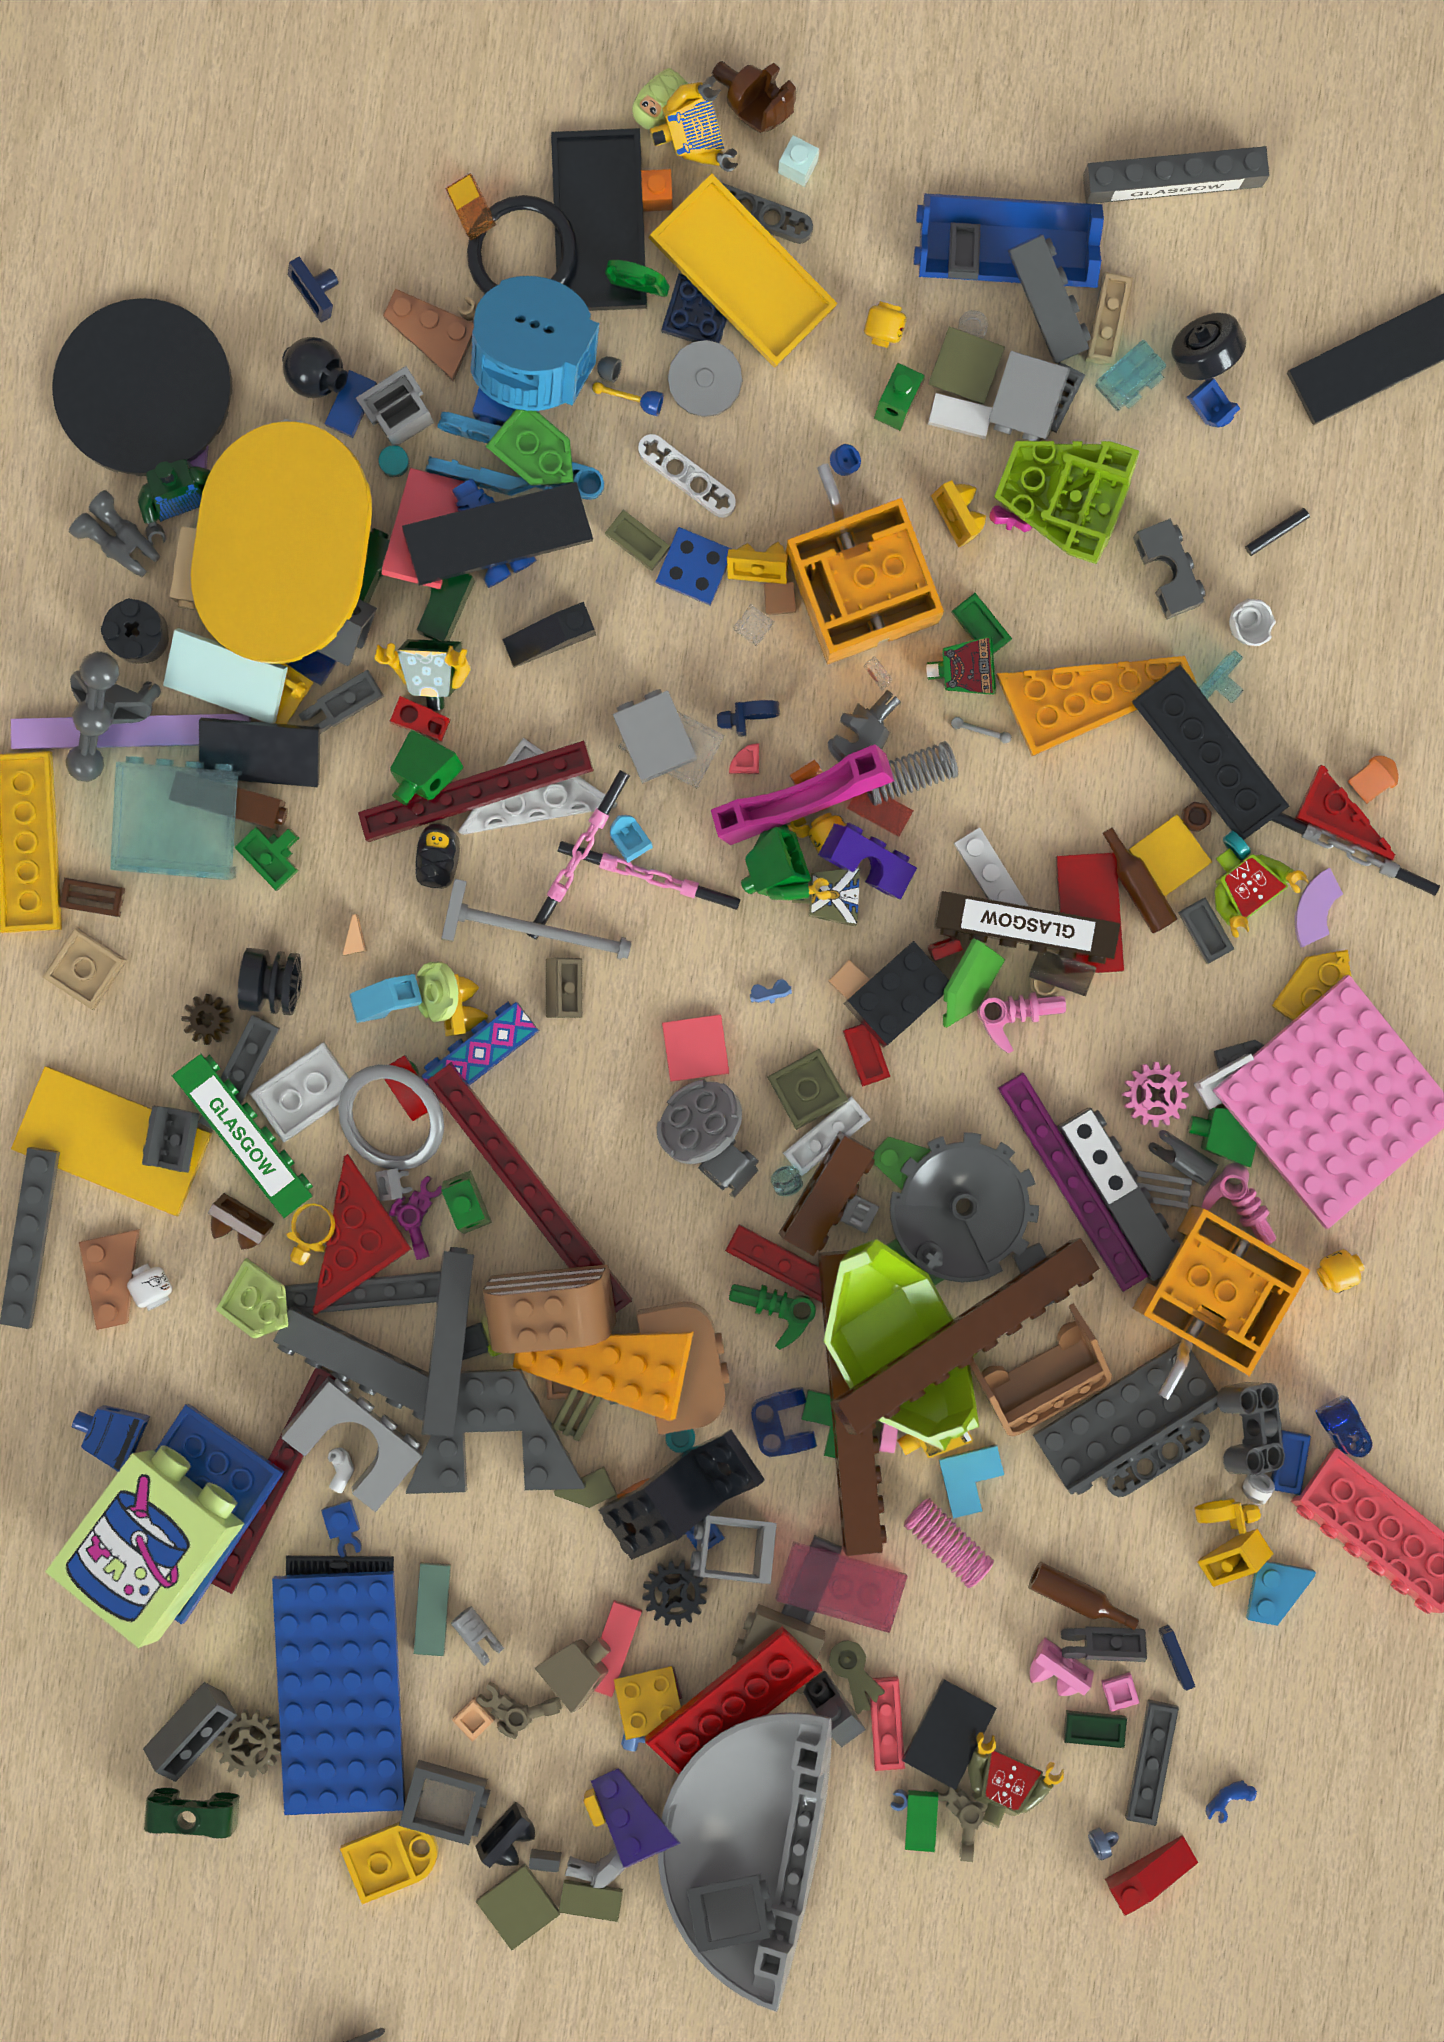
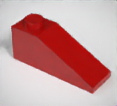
(1151, 1875)

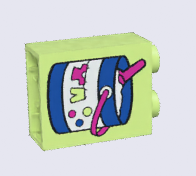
(146, 1545)

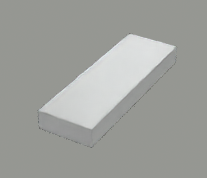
(815, 1143)

